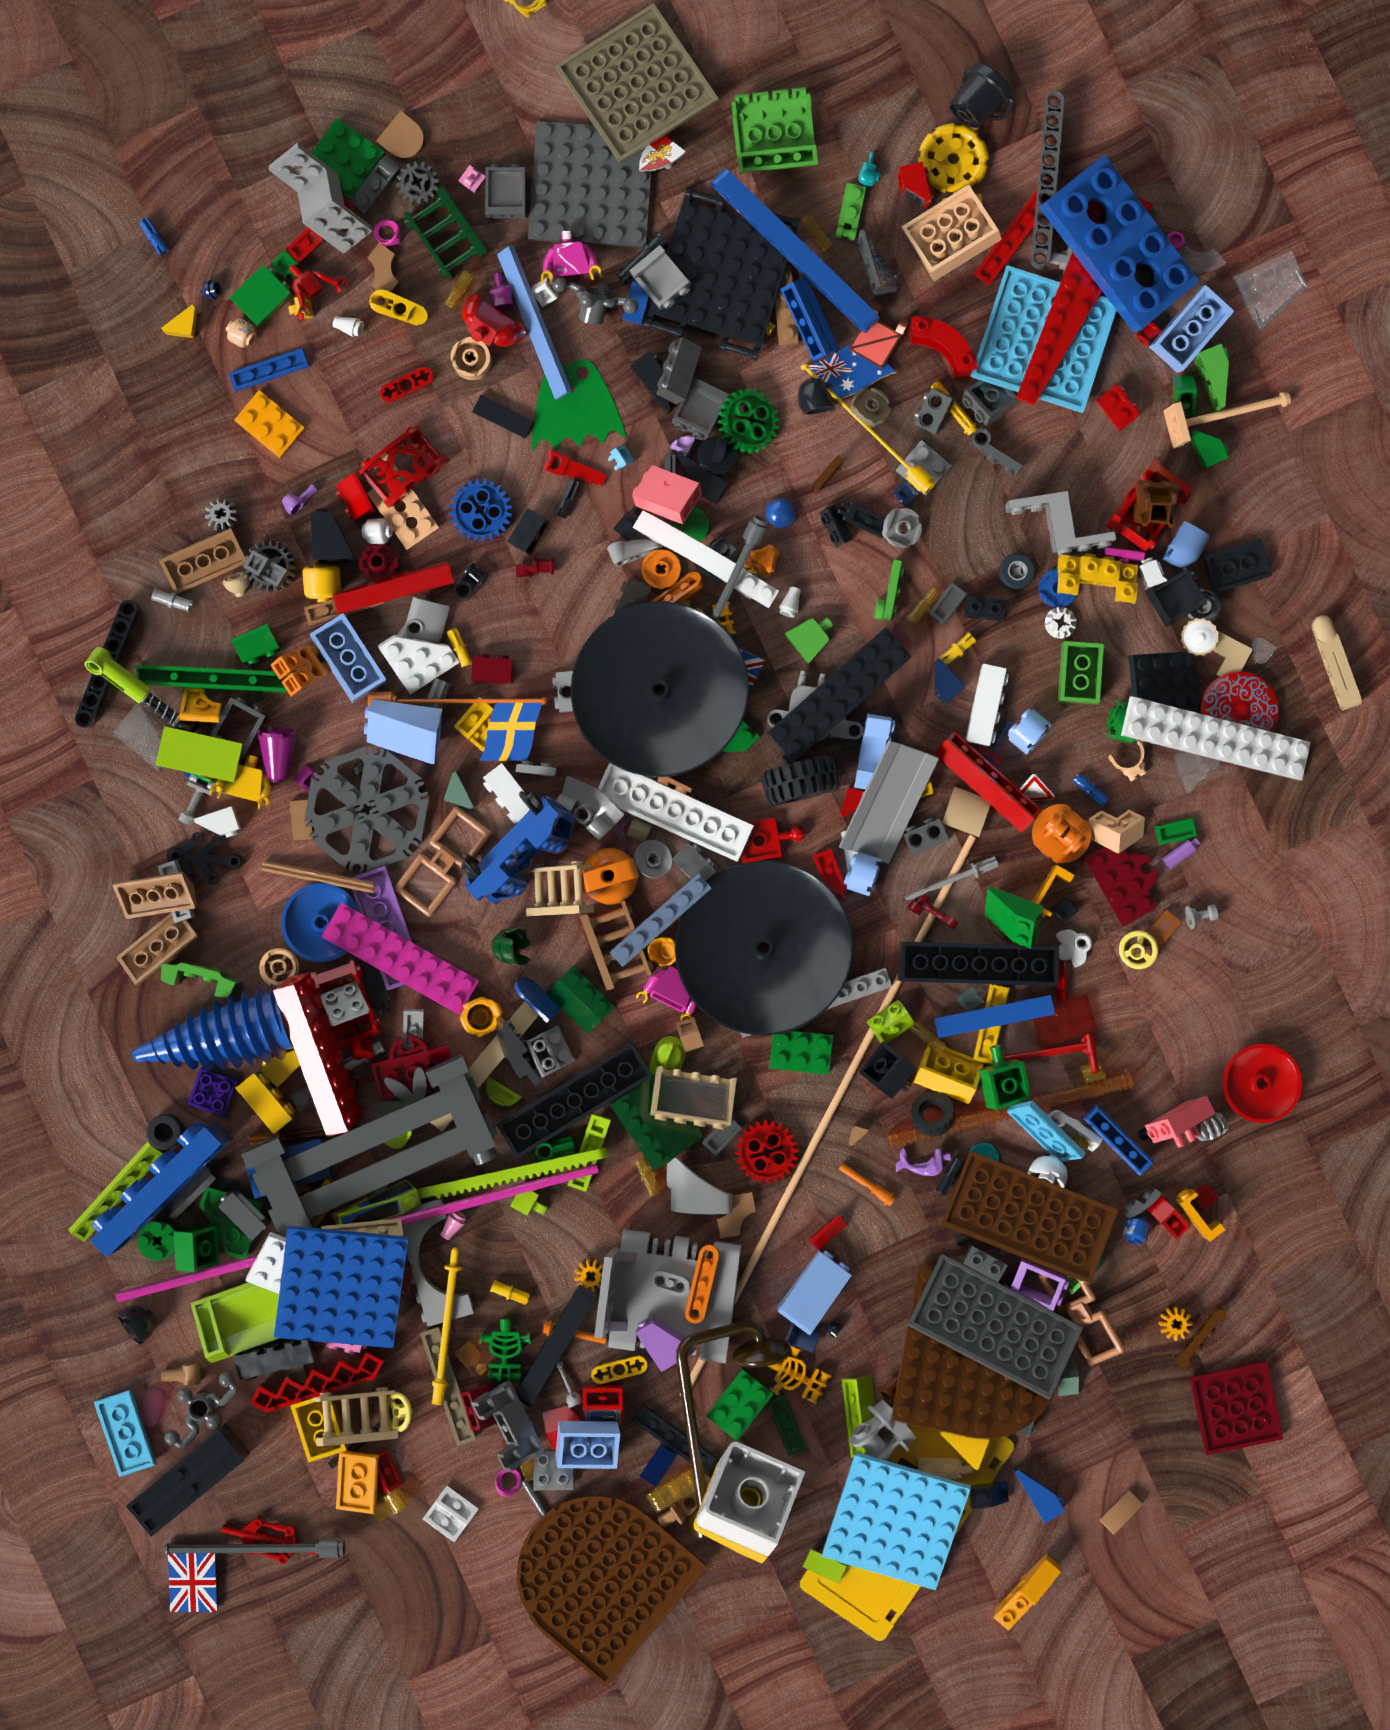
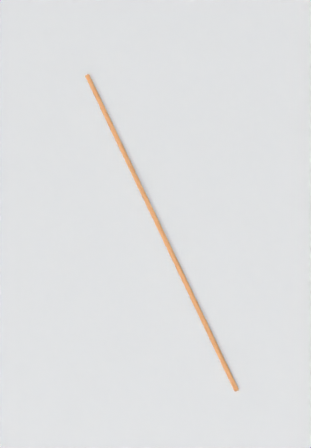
(836, 1100)

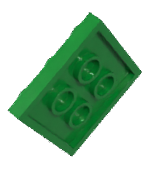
(348, 156)

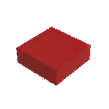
(1205, 1196)

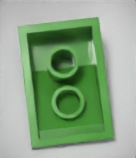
(1213, 370)

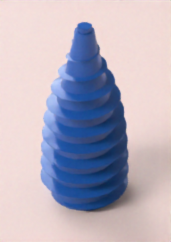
(223, 1035)

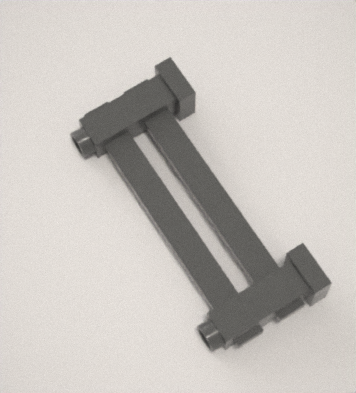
(456, 1096)

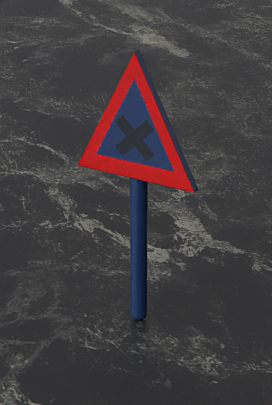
(992, 758)

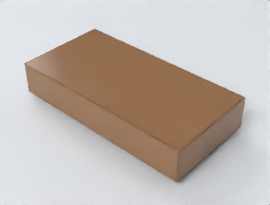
(298, 811)

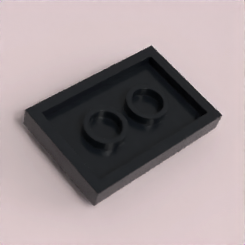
(1237, 566)

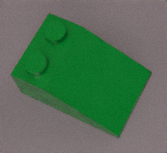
(1014, 916)

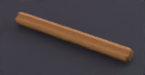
(317, 876)

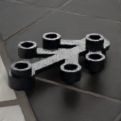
(200, 858)

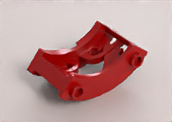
(945, 340)
(430, 458)
(1122, 513)
(323, 986)

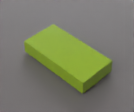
(824, 1566)

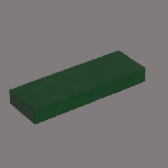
(786, 1424)

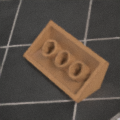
(203, 560)
(155, 895)
(156, 948)

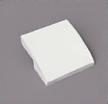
(450, 1514)

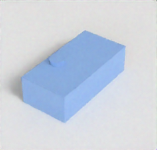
(1191, 328)
(347, 658)

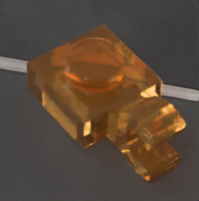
(470, 1355)

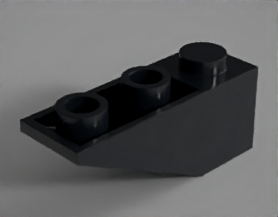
(710, 484)

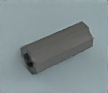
(438, 691)

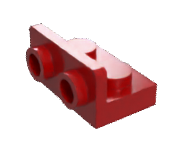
(1118, 407)

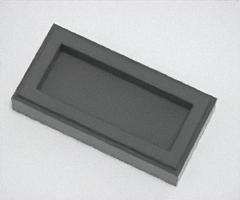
(947, 603)
(720, 1138)

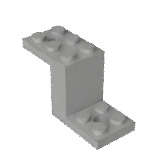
(320, 198)
(1060, 523)

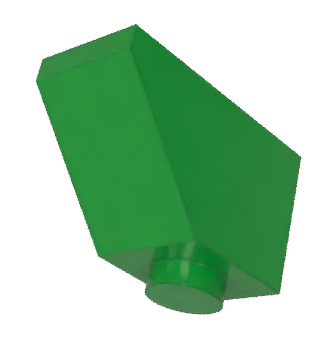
(1185, 392)
(1209, 449)

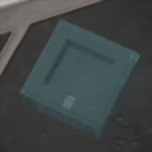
(969, 999)

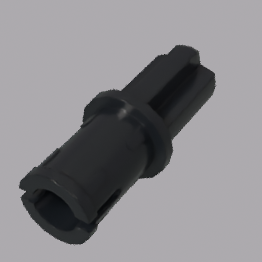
(567, 498)
(949, 1176)

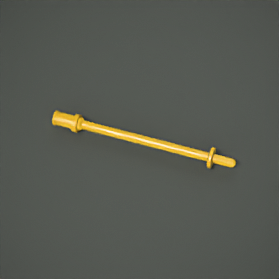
(440, 1382)

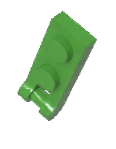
(850, 211)

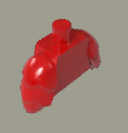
(489, 324)

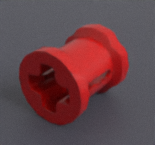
(1148, 334)

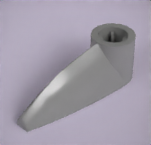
(629, 551)

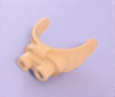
(1136, 769)

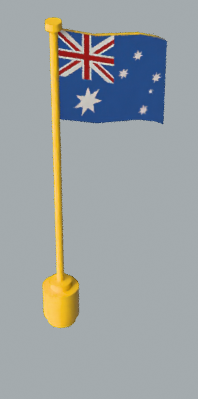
(850, 374)

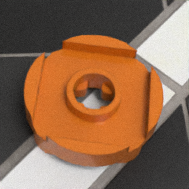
(672, 569)

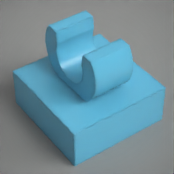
(621, 456)

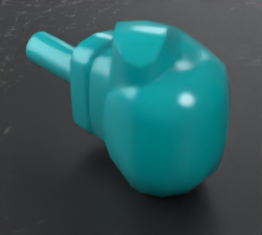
(868, 173)

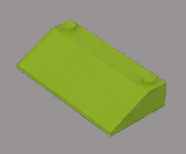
(235, 1320)

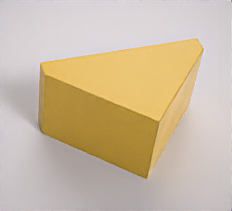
(183, 324)

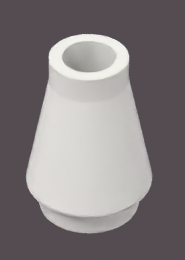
(350, 326)
(790, 604)

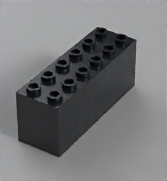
(188, 1479)

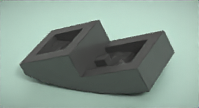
(266, 569)

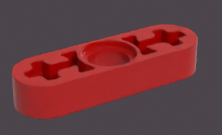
(391, 387)

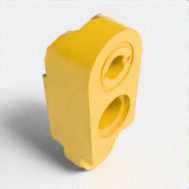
(413, 312)

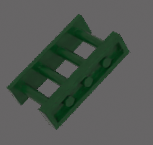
(454, 216)

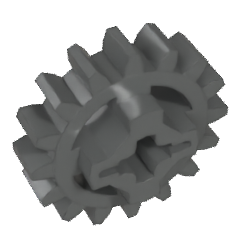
(424, 180)

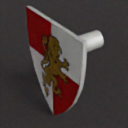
(660, 155)

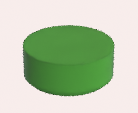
(879, 609)

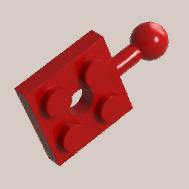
(771, 847)

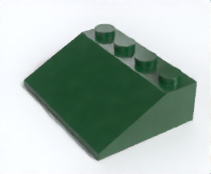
(655, 1138)

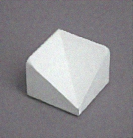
(544, 292)

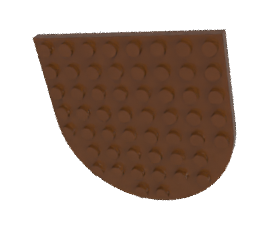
(955, 1393)
(602, 1579)

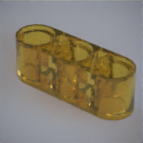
(671, 1490)

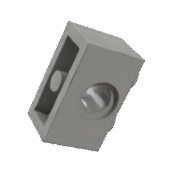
(562, 680)

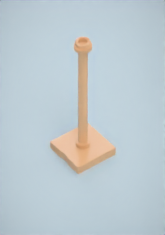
(1178, 425)

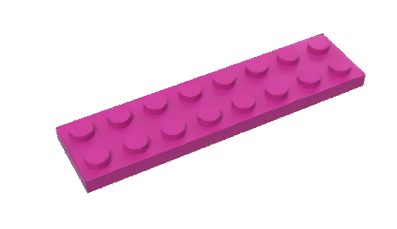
(400, 958)

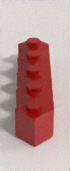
(319, 1381)

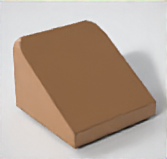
(856, 1133)

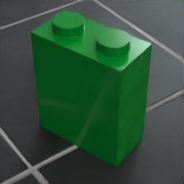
(262, 296)

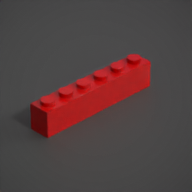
(988, 781)

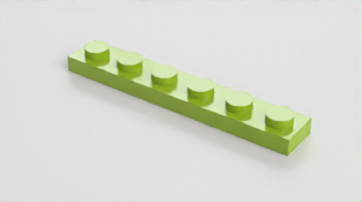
(133, 1171)

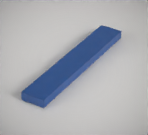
(994, 1016)

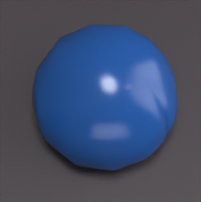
(780, 513)

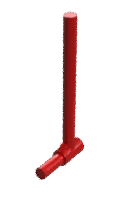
(1087, 1045)

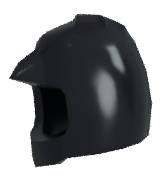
(813, 396)

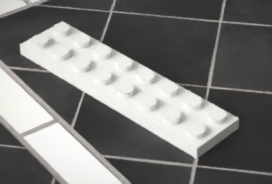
(676, 812)

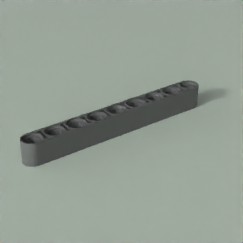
(1046, 170)

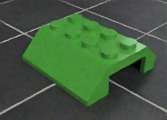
(773, 130)

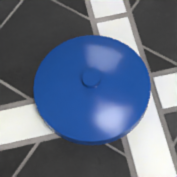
(307, 918)

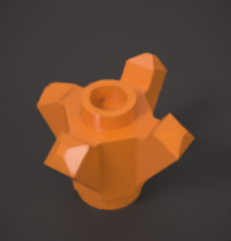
(763, 560)

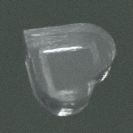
(1262, 650)

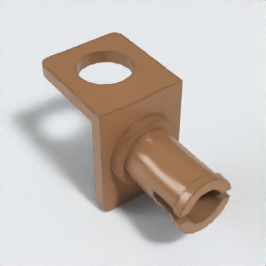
(678, 1511)

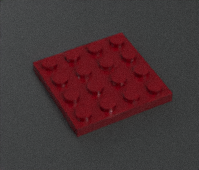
(1236, 1407)

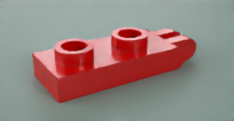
(830, 872)

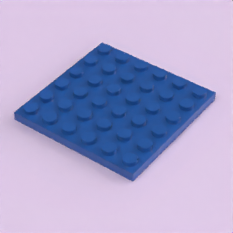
(340, 1286)

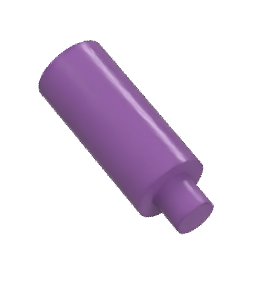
(1180, 853)

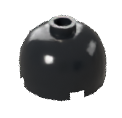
(137, 1322)

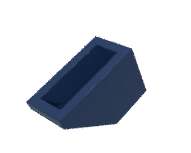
(945, 683)

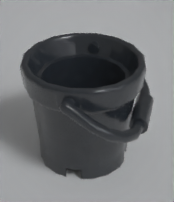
(981, 96)

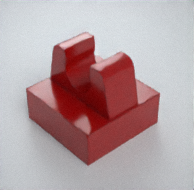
(361, 1047)

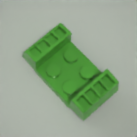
(173, 974)

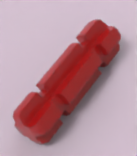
(1062, 982)

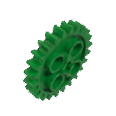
(751, 403)

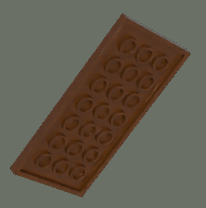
(1030, 1217)

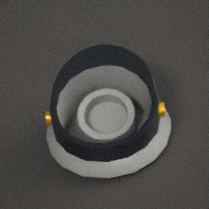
(1209, 611)

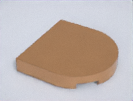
(402, 137)

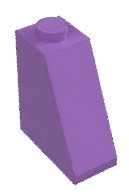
(660, 1341)

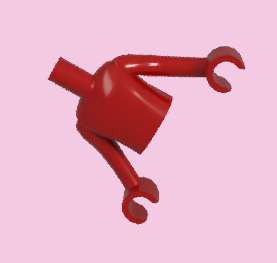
(309, 286)

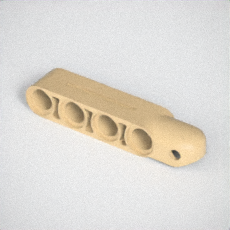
(1336, 663)

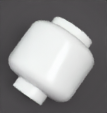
(377, 531)

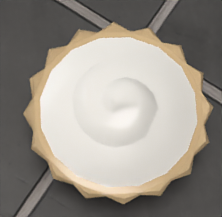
(1199, 636)

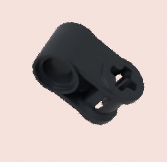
(471, 581)

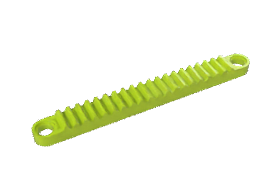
(510, 1174)

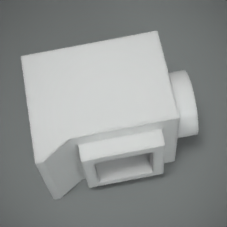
(1151, 573)

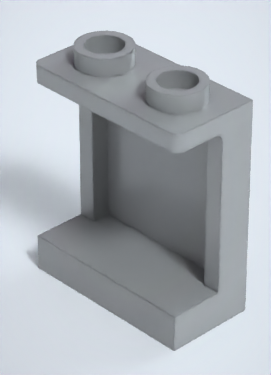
(660, 278)

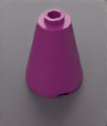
(277, 751)

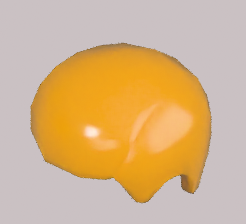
(662, 951)

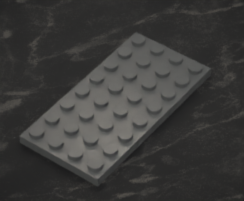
(995, 1326)

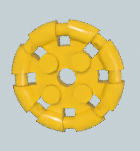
(961, 149)

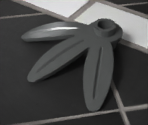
(403, 1093)

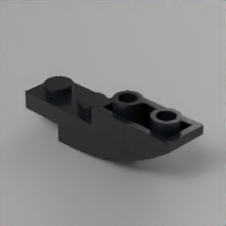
(514, 1051)

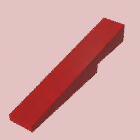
(393, 587)

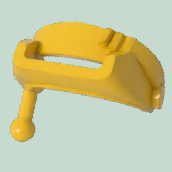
(528, 10)

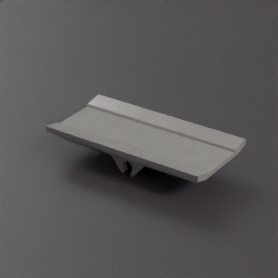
(889, 801)

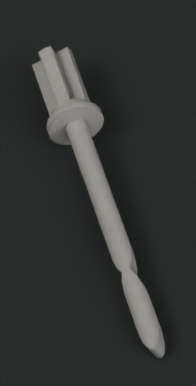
(976, 869)

